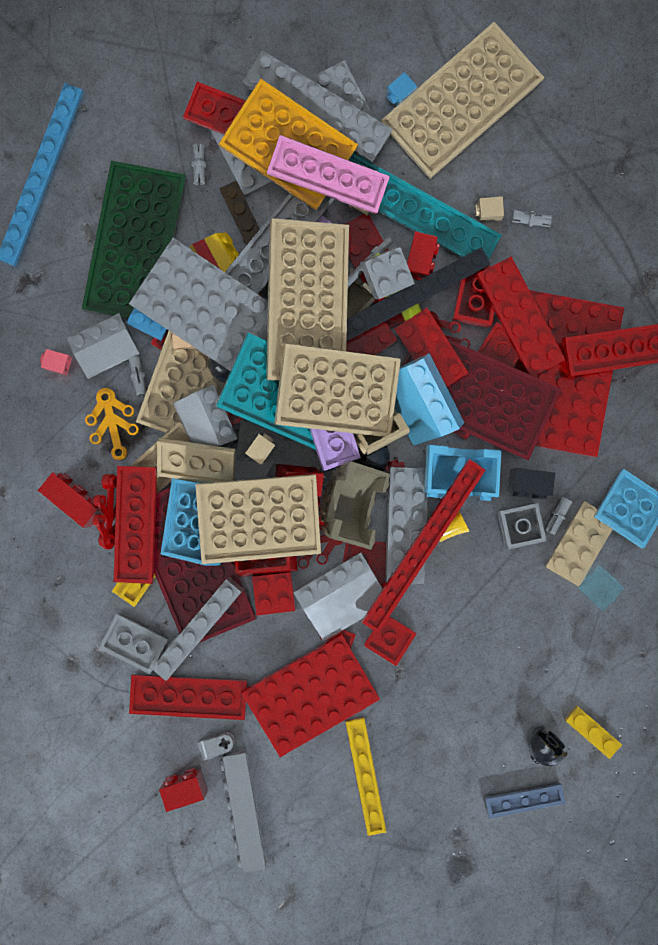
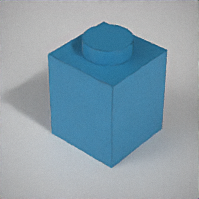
(400, 89)

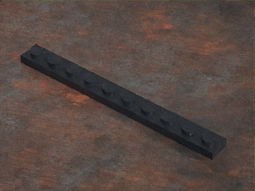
(416, 293)

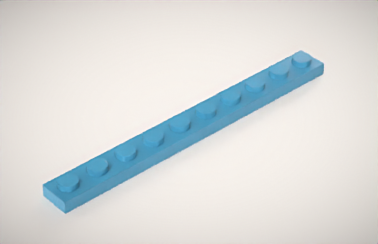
(40, 174)

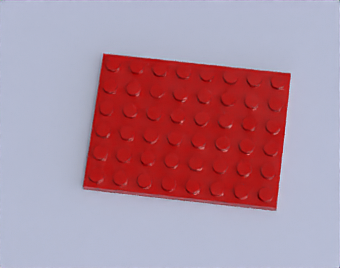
(581, 406)

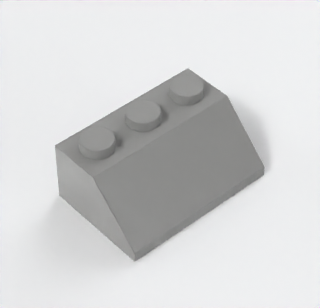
(103, 346)
(203, 420)

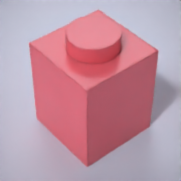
(55, 362)

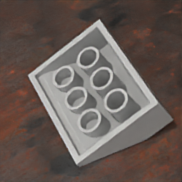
(339, 596)

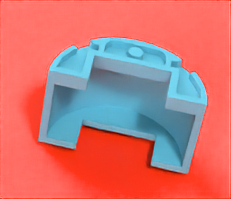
(445, 464)

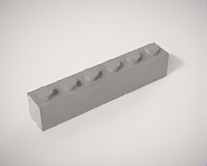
(197, 628)
(244, 811)

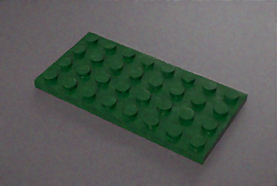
(132, 233)

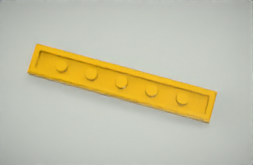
(365, 776)

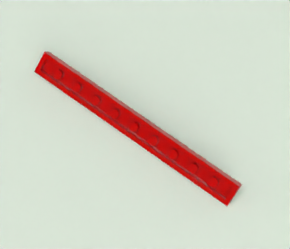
(423, 546)

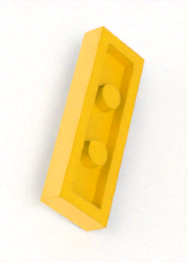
(593, 732)

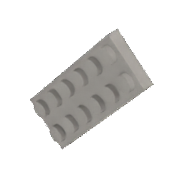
(404, 516)

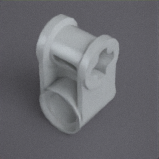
(213, 746)

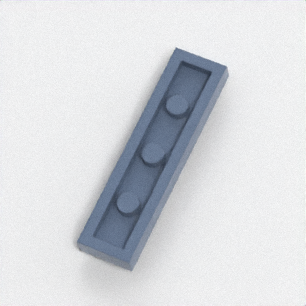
(525, 800)

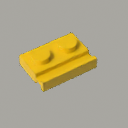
(131, 591)

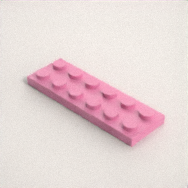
(328, 174)

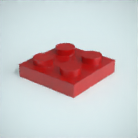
(391, 641)

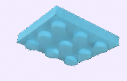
(630, 508)

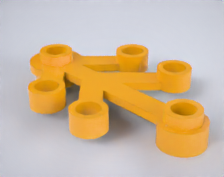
(111, 420)

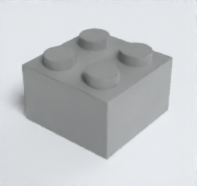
(387, 273)
(521, 526)

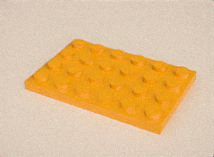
(271, 114)

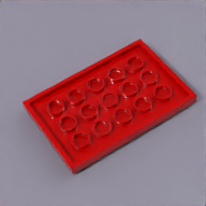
(310, 695)

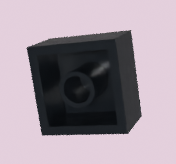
(532, 482)

